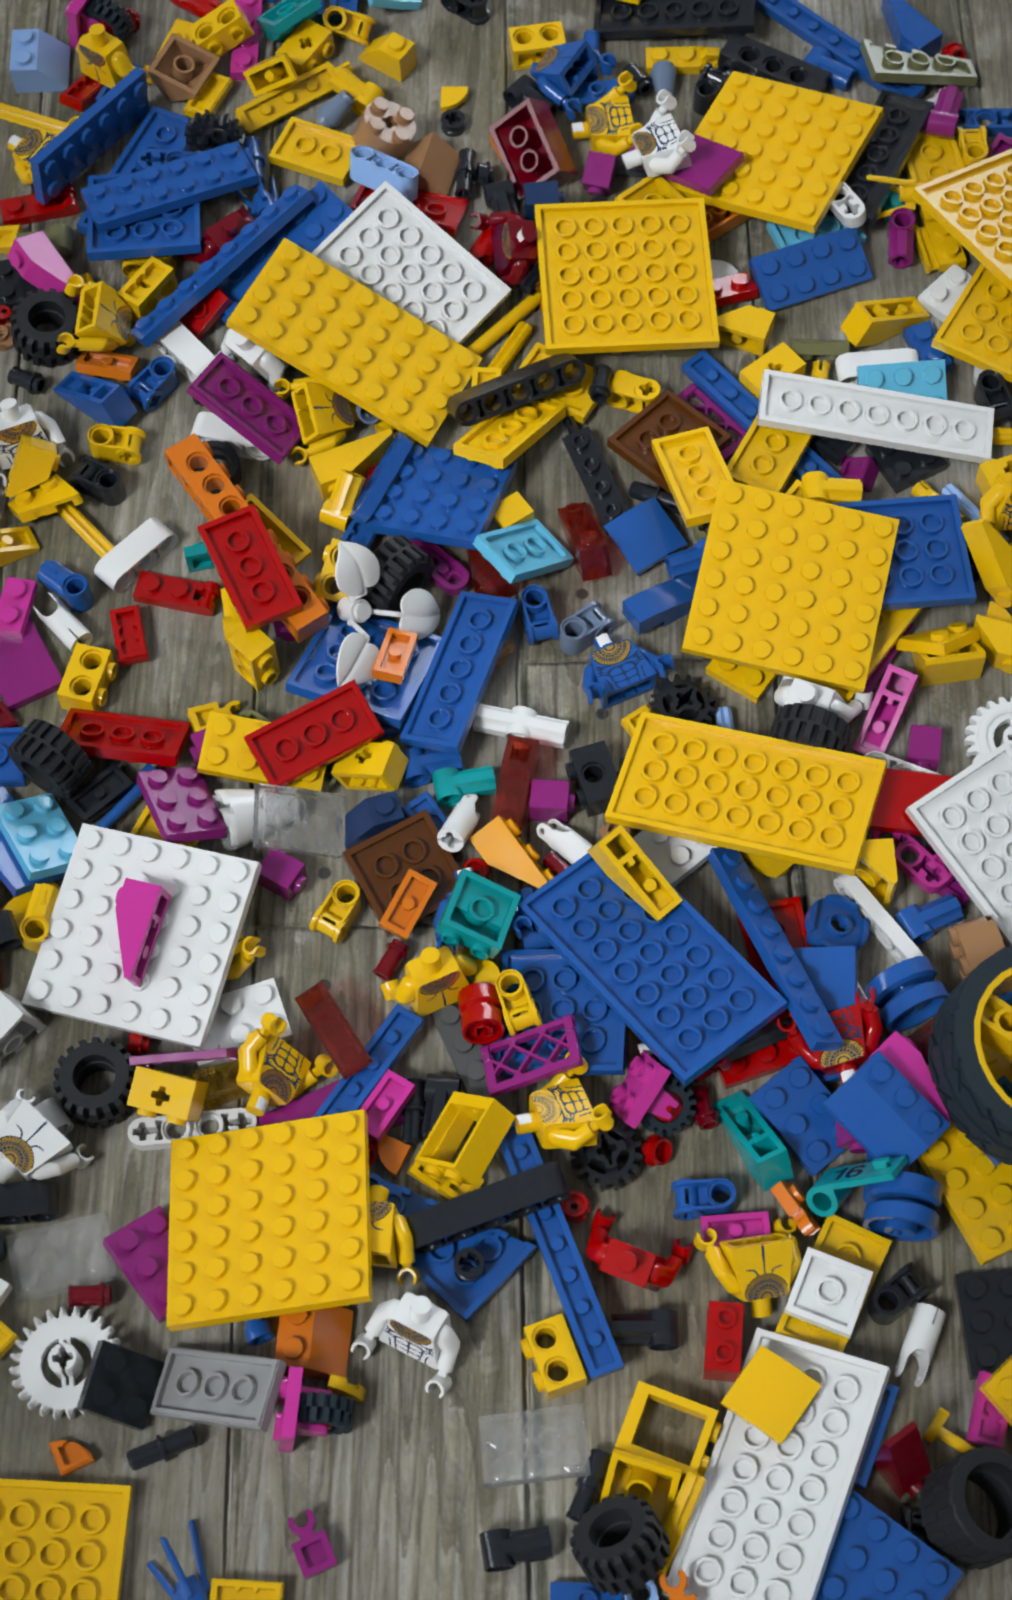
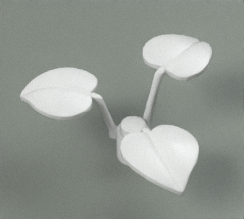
(354, 572)

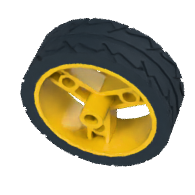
(957, 1059)

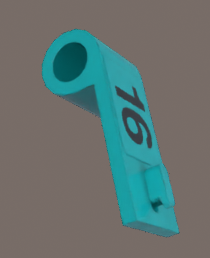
(837, 1182)

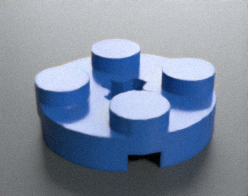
(843, 910)

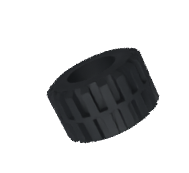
(41, 309)
(401, 569)
(811, 727)
(50, 759)
(82, 1063)
(620, 1544)

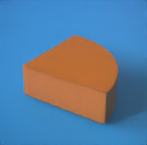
(393, 1154)
(70, 1456)

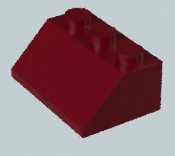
(532, 146)

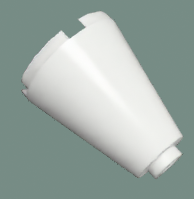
(238, 815)

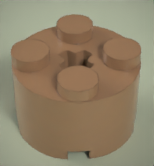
(386, 127)
(974, 943)

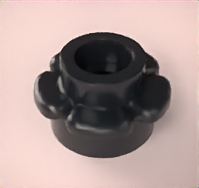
(485, 173)

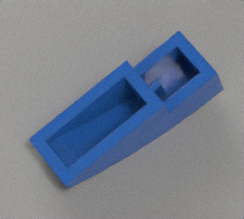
(660, 603)

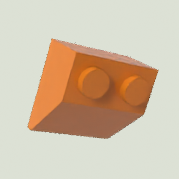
(316, 1341)

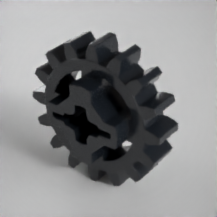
(212, 131)
(678, 693)
(619, 1150)

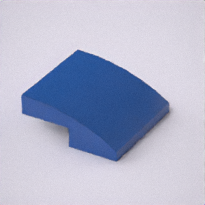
(645, 535)

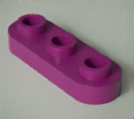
(446, 570)

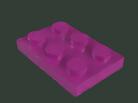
(181, 804)
(142, 1256)

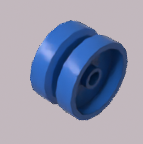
(907, 994)
(904, 1208)

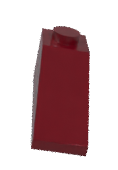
(904, 1462)

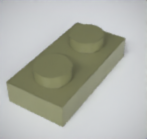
(830, 348)

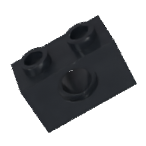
(589, 762)

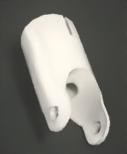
(66, 626)
(459, 824)
(564, 840)
(921, 1339)

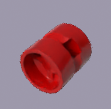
(480, 1013)

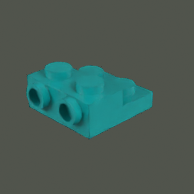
(285, 16)
(477, 915)

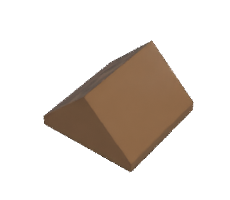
(181, 69)
(435, 163)

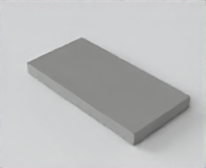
(218, 1388)

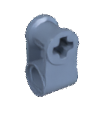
(586, 625)

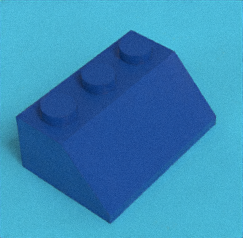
(886, 1112)

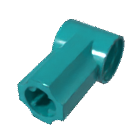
(453, 784)

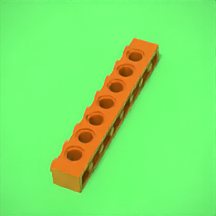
(192, 454)

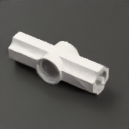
(521, 722)

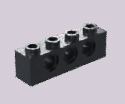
(763, 61)

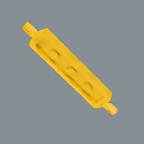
(287, 98)

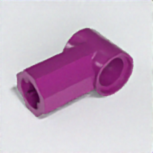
(945, 115)
(900, 238)

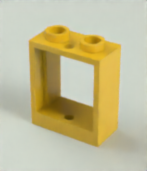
(449, 1131)
(634, 1416)

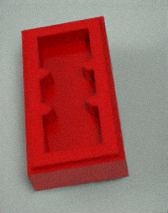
(81, 93)
(206, 312)
(129, 635)

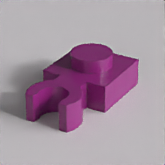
(313, 1550)

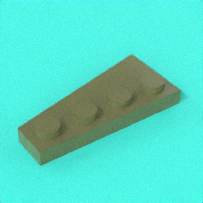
(916, 67)

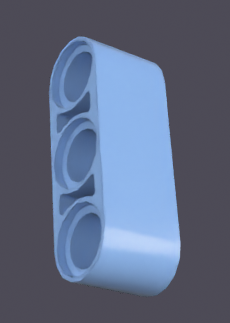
(374, 167)

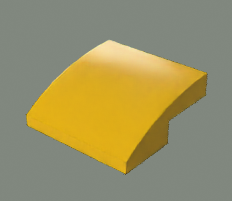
(770, 1394)

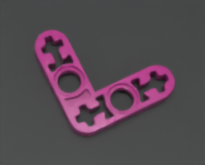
(932, 866)

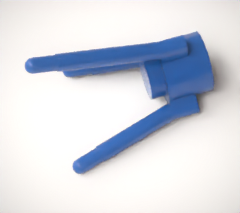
(262, 197)
(188, 1587)

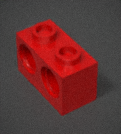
(723, 1341)

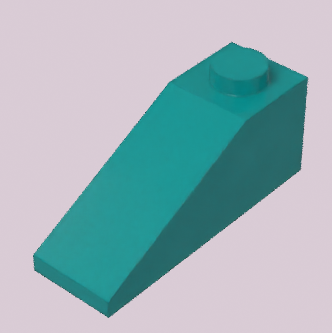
(754, 1140)

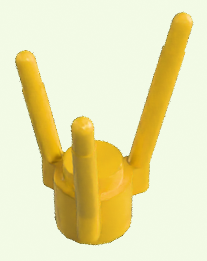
(904, 189)

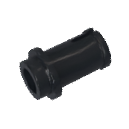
(643, 81)
(32, 382)
(600, 389)

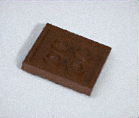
(660, 419)
(385, 858)

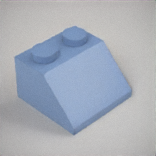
(39, 62)

